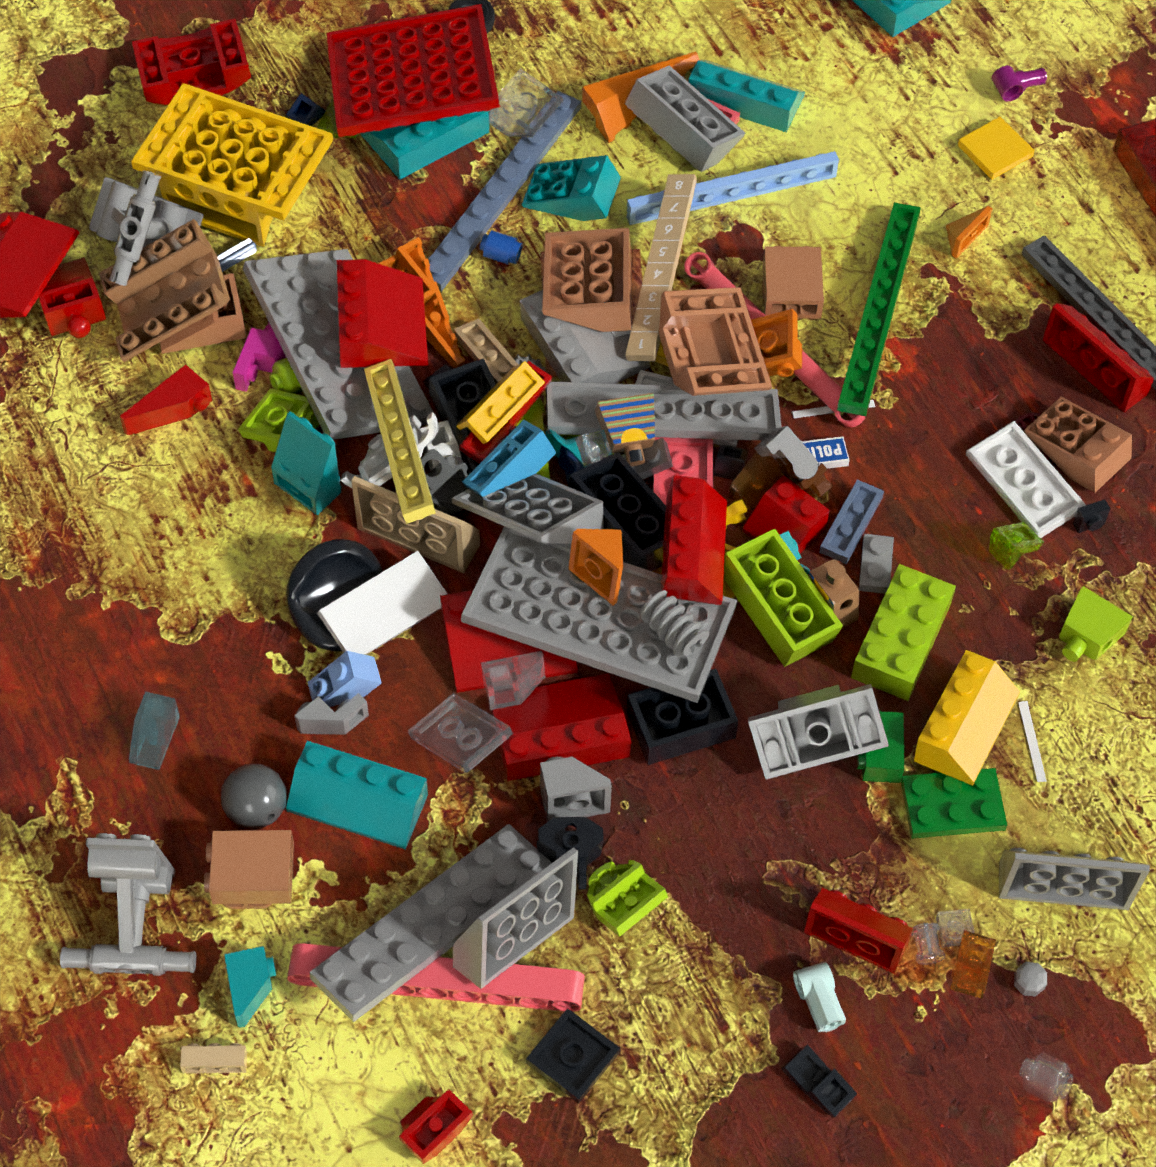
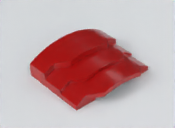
(204, 59)

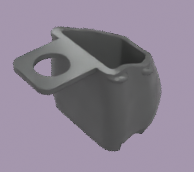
(445, 480)

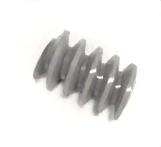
(673, 625)

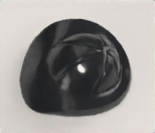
(322, 578)

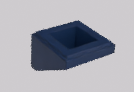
(305, 111)

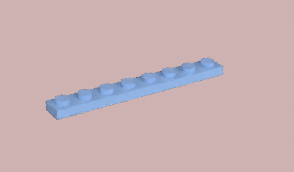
(742, 185)

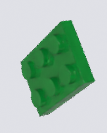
(948, 806)

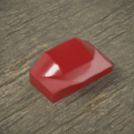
(434, 1125)

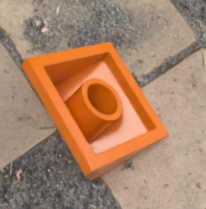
(598, 560)

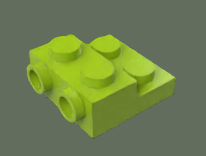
(269, 416)

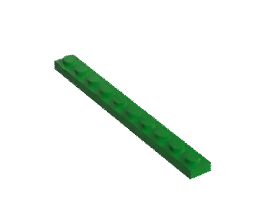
(879, 310)

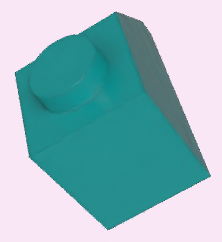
(249, 981)

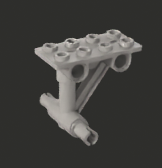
(135, 219)
(133, 871)

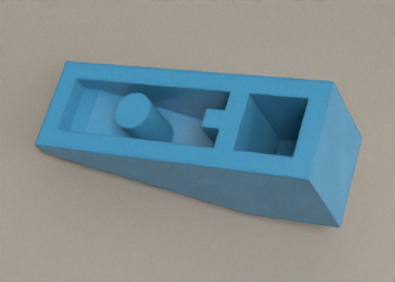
(512, 460)

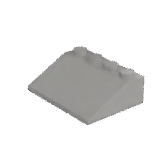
(576, 350)
(537, 509)
(1070, 879)
(518, 922)

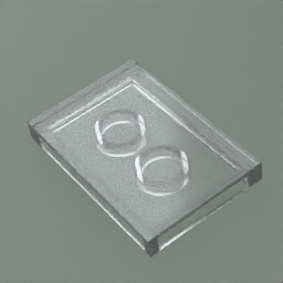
(460, 732)

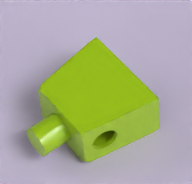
(1092, 626)

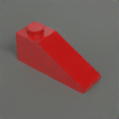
(170, 402)

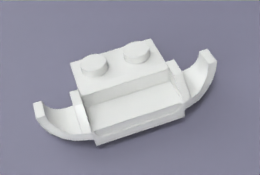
(376, 467)

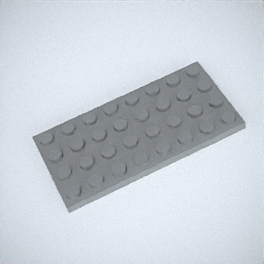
(302, 309)
(541, 603)

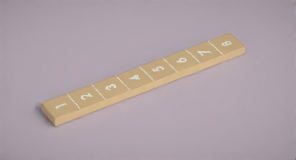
(661, 266)

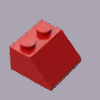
(788, 509)

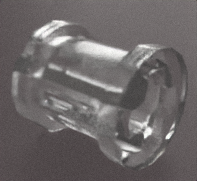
(927, 943)

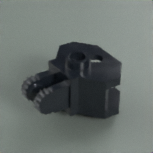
(587, 839)

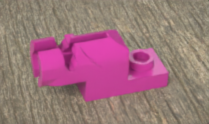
(258, 353)

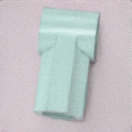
(817, 987)

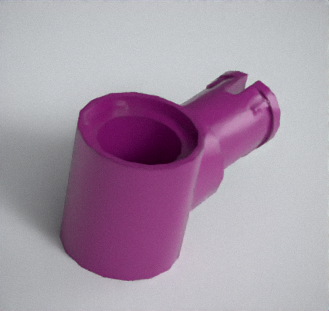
(1013, 83)

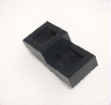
(818, 1082)

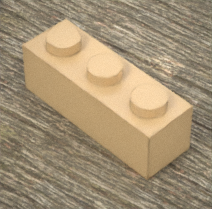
(213, 1058)

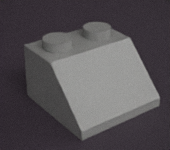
(573, 789)

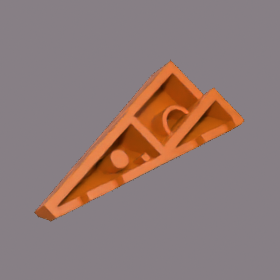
(608, 97)
(412, 260)

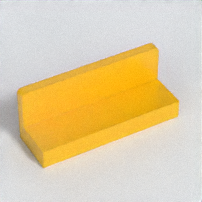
(502, 402)

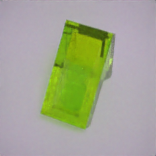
(1013, 541)

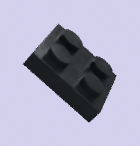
(573, 1055)

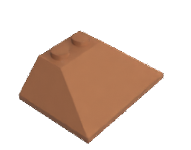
(711, 342)

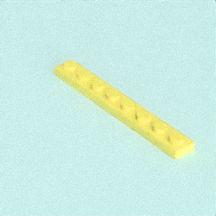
(399, 442)

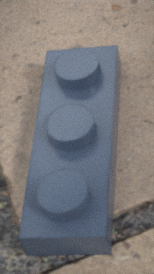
(851, 521)

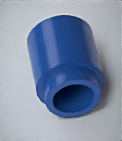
(501, 247)

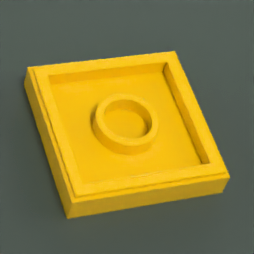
(995, 147)

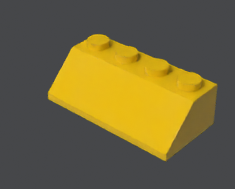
(967, 719)

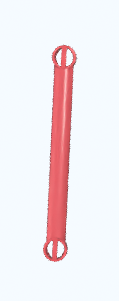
(811, 373)

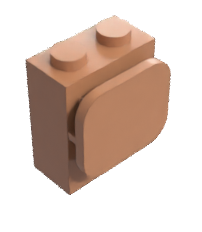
(793, 280)
(250, 868)

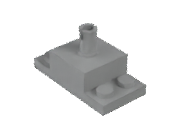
(817, 729)

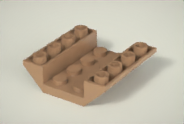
(167, 289)

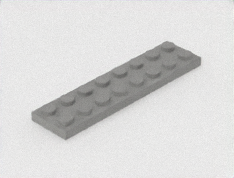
(677, 413)
(426, 923)

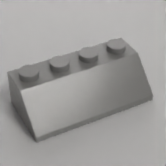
(684, 117)

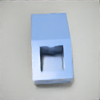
(345, 678)

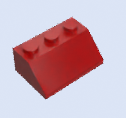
(858, 929)

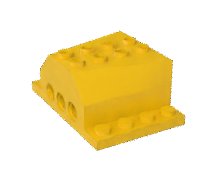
(231, 161)

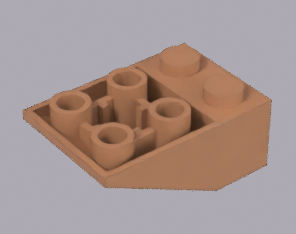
(218, 327)
(1081, 443)

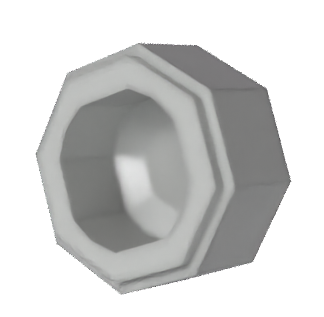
(1030, 979)

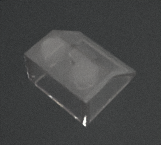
(524, 106)

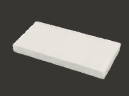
(1025, 479)
(384, 606)

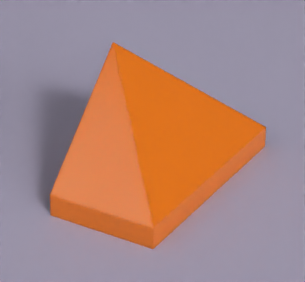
(967, 229)

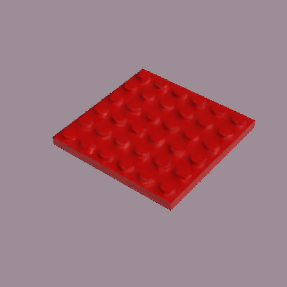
(411, 70)

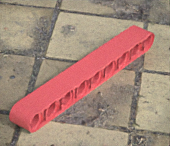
(515, 987)

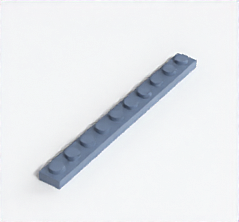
(498, 193)

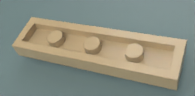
(482, 344)

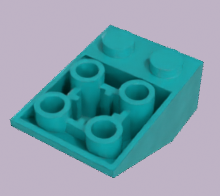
(574, 188)
(306, 464)

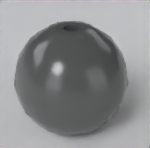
(253, 796)

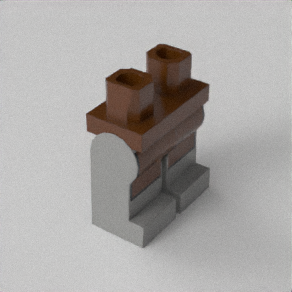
(795, 461)

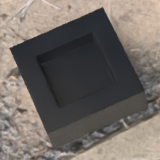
(1091, 516)

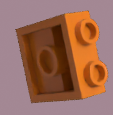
(779, 342)

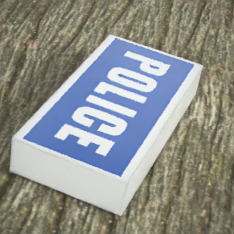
(829, 451)

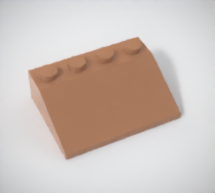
(589, 278)

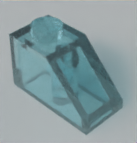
(153, 730)

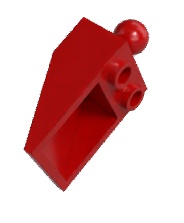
(71, 300)

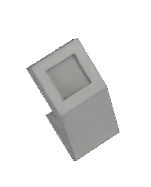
(319, 718)

